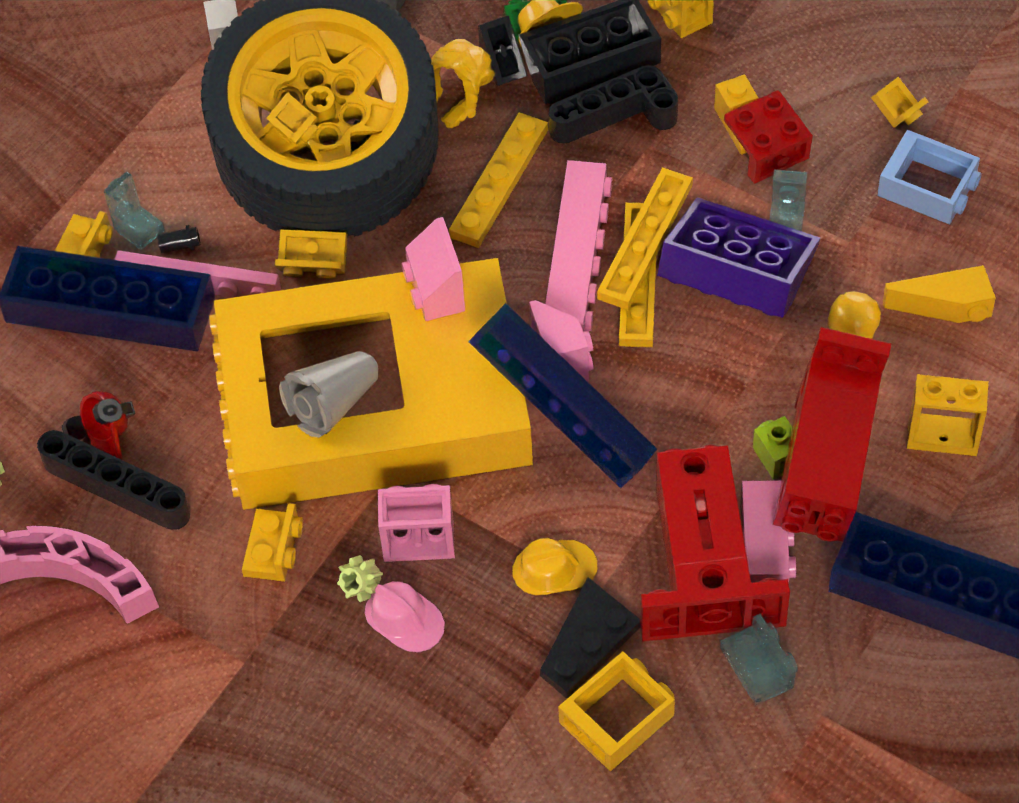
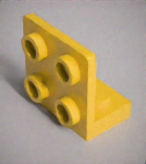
(684, 15)

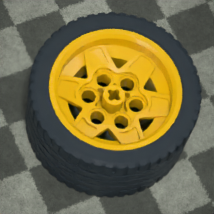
(343, 47)

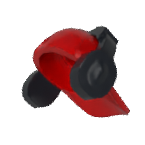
(102, 420)

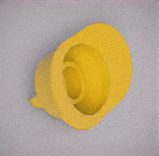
(544, 12)
(554, 566)

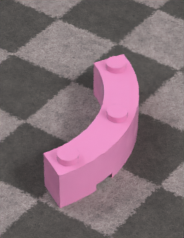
(77, 558)

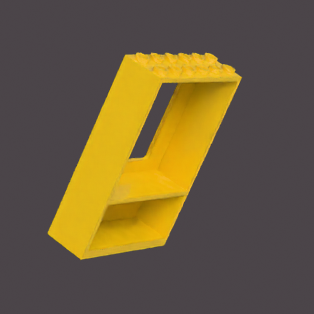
(455, 412)

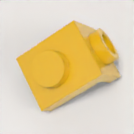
(898, 103)
(294, 119)

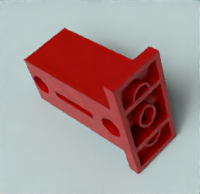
(831, 435)
(705, 553)

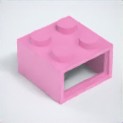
(417, 514)

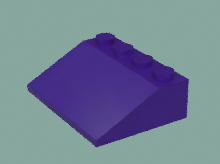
(737, 257)

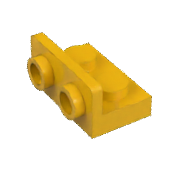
(86, 235)
(271, 544)

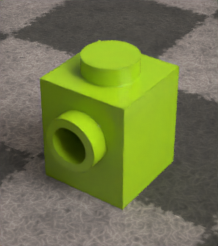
(772, 444)

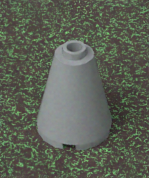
(327, 390)

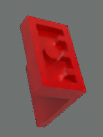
(770, 135)

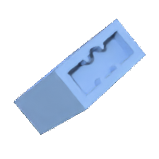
(937, 156)

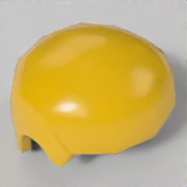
(855, 314)

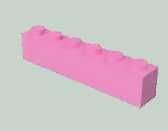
(578, 240)

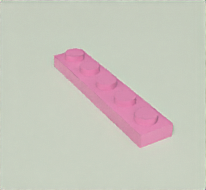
(226, 281)

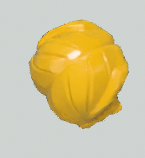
(472, 66)

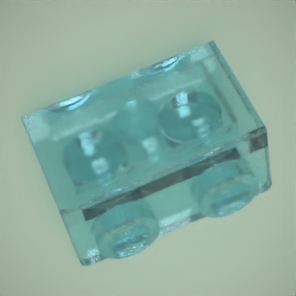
(760, 661)

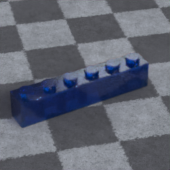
(563, 395)

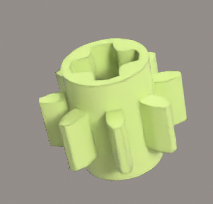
(359, 578)

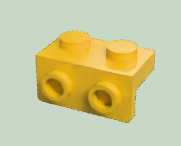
(312, 252)

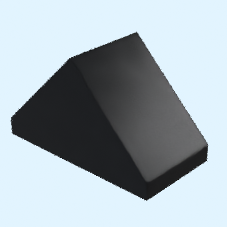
(500, 43)

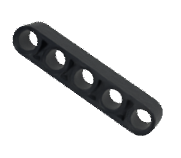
(122, 491)

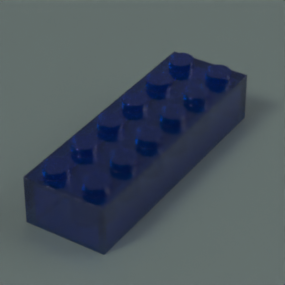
(107, 298)
(929, 583)

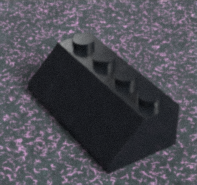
(590, 48)

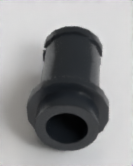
(179, 239)

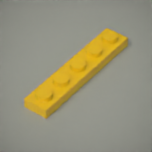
(498, 180)
(644, 238)
(638, 322)

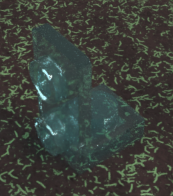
(788, 200)
(127, 215)

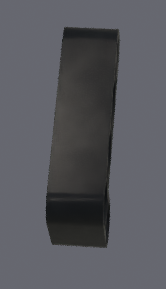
(614, 101)

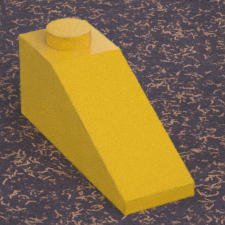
(946, 296)

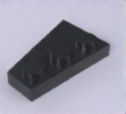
(587, 638)

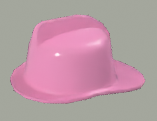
(404, 617)

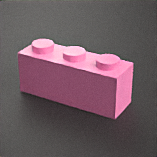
(764, 542)

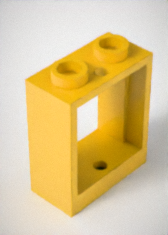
(961, 433)
(591, 735)

